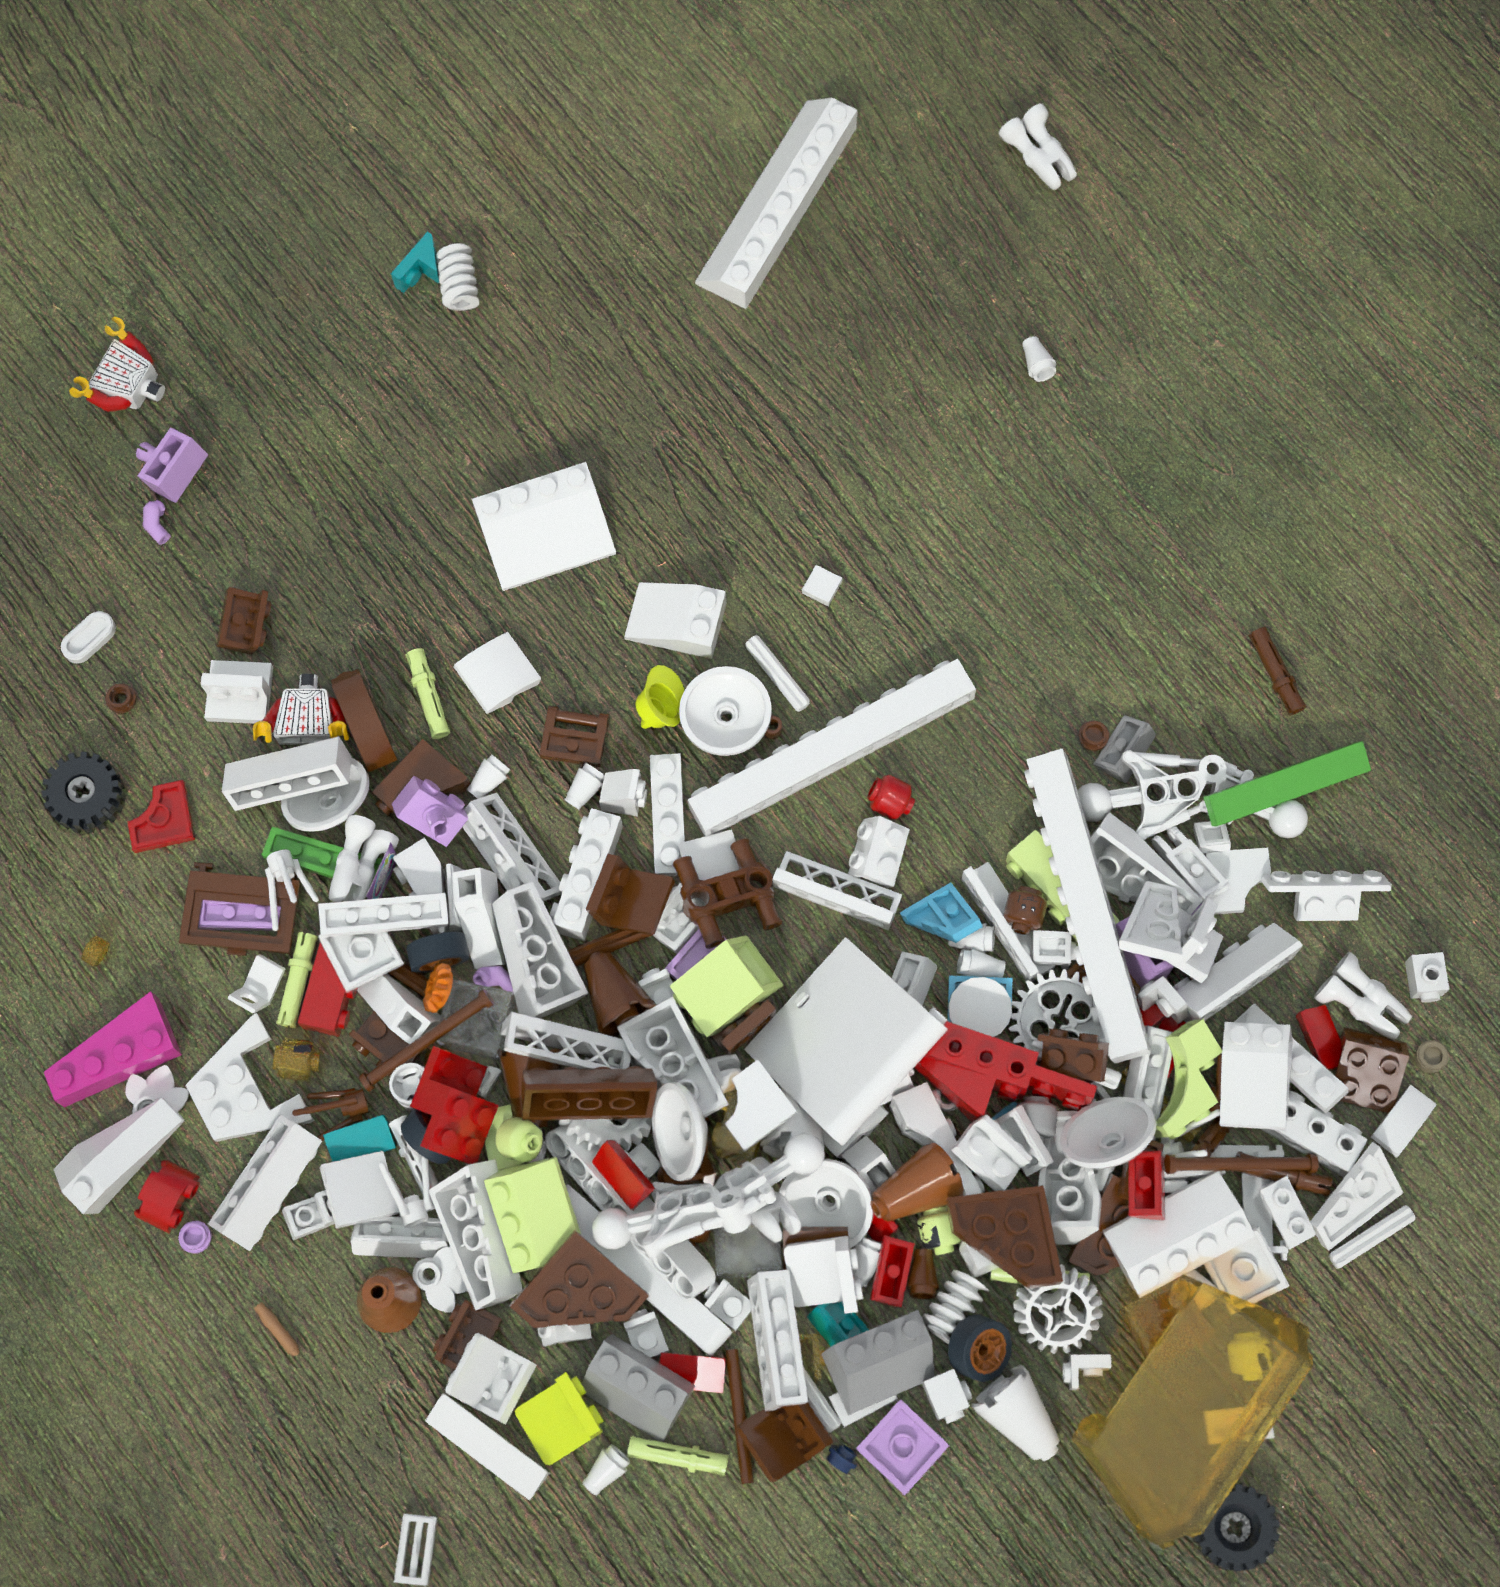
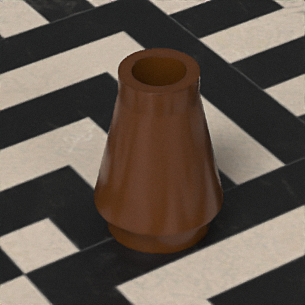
(923, 1276)

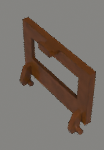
(236, 889)

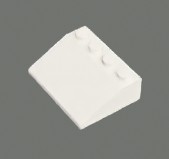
(544, 526)

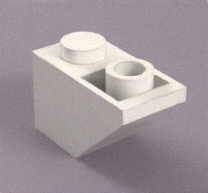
(623, 792)

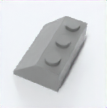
(881, 1362)
(636, 1387)

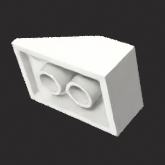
(677, 617)
(1255, 1075)

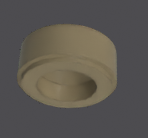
(1431, 1056)

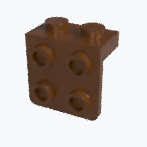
(784, 1438)

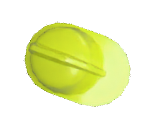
(660, 698)

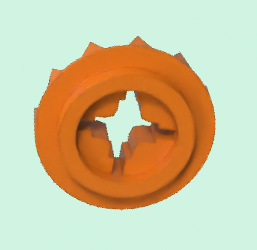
(438, 987)

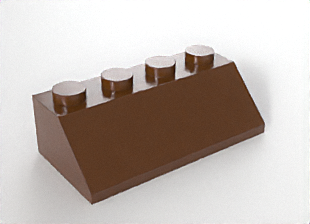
(588, 1093)

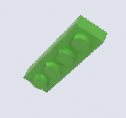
(312, 854)

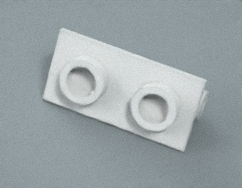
(1287, 1212)

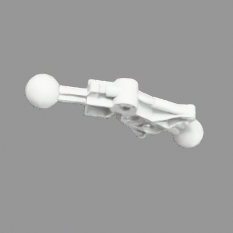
(1285, 819)
(694, 1208)

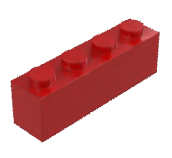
(325, 999)

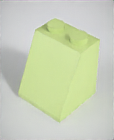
(725, 985)

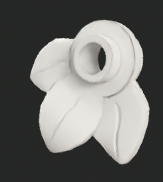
(157, 1085)
(447, 1279)

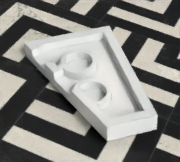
(1154, 924)
(1357, 1198)

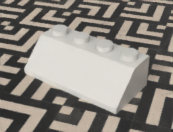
(1238, 971)
(1197, 1227)

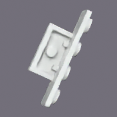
(1326, 895)

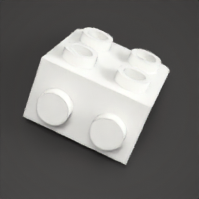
(823, 1273)
(490, 1378)

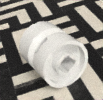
(405, 1082)

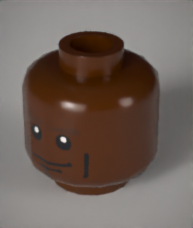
(1025, 910)

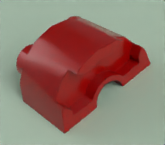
(164, 1195)

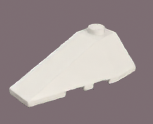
(1130, 862)
(667, 1045)
(108, 1160)
(1069, 1191)

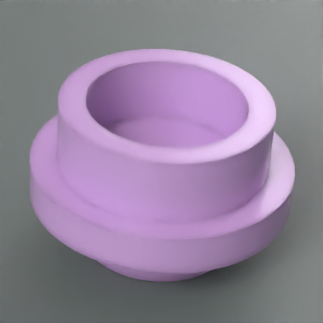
(195, 1237)

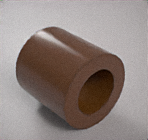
(774, 734)

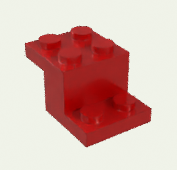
(458, 1117)

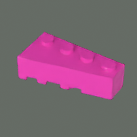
(123, 1047)

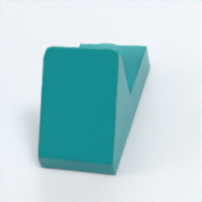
(419, 260)

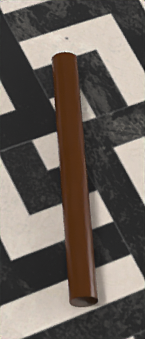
(739, 1414)

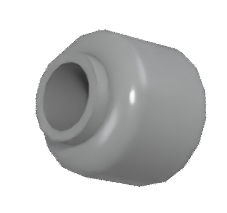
(1042, 1115)

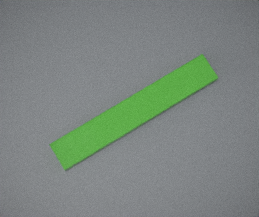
(1287, 783)

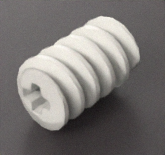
(456, 277)
(953, 1304)

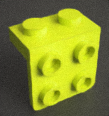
(559, 1419)

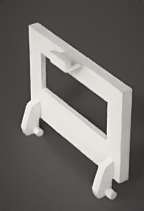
(1252, 1200)

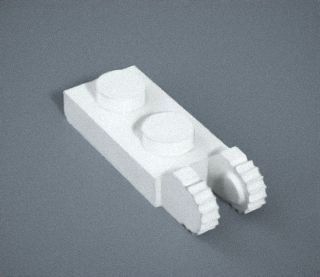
(1191, 865)

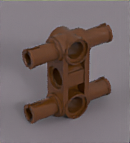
(727, 893)

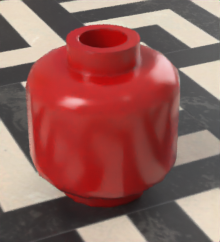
(890, 797)

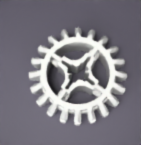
(1080, 1322)

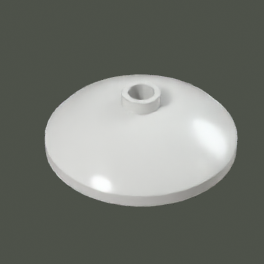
(720, 693)
(330, 806)
(678, 1131)
(1108, 1132)
(851, 1196)

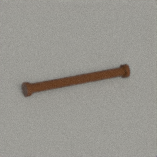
(430, 1037)
(1174, 1164)

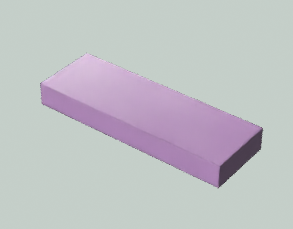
(235, 916)

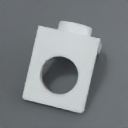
(259, 984)

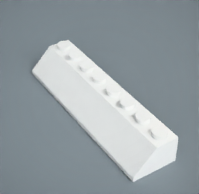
(778, 200)

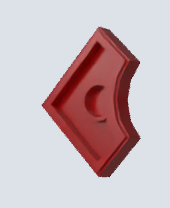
(164, 821)

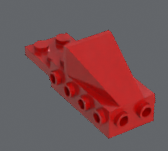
(972, 1064)

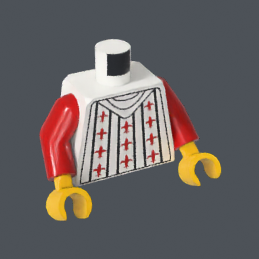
(122, 376)
(303, 716)

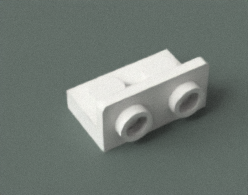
(991, 1153)

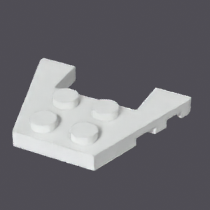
(229, 1094)

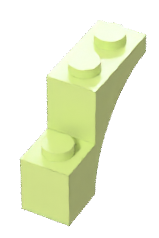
(1192, 1052)

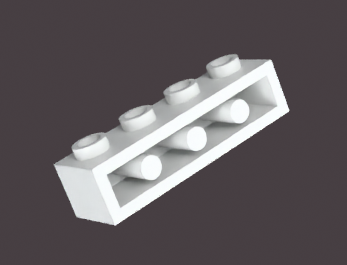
(286, 773)
(599, 837)
(1317, 1133)
(265, 1182)

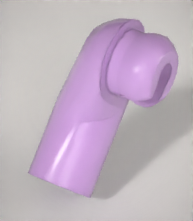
(151, 518)
(493, 976)

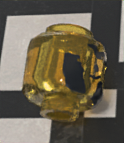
(295, 1059)

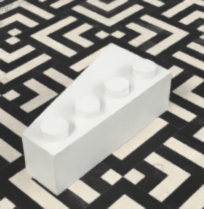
(535, 954)
(475, 1235)

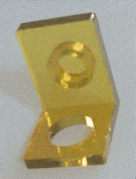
(818, 1360)

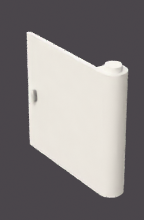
(846, 1040)

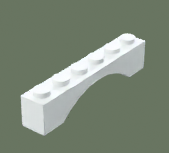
(922, 1120)

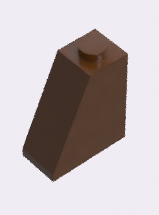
(424, 764)

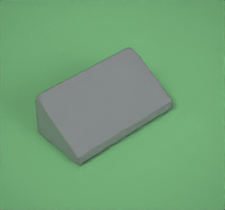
(1128, 735)

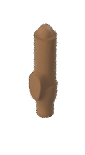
(271, 1322)

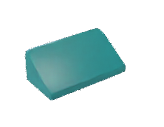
(360, 1139)
(834, 1323)

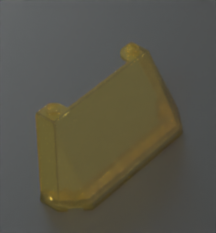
(1195, 1410)

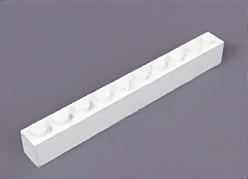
(831, 748)
(1088, 906)

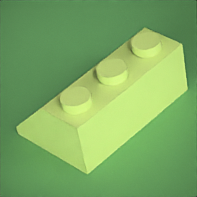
(531, 1211)

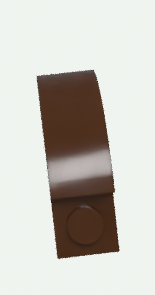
(363, 720)

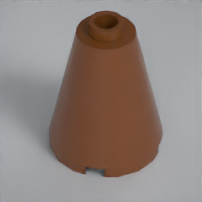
(917, 1185)
(398, 1304)

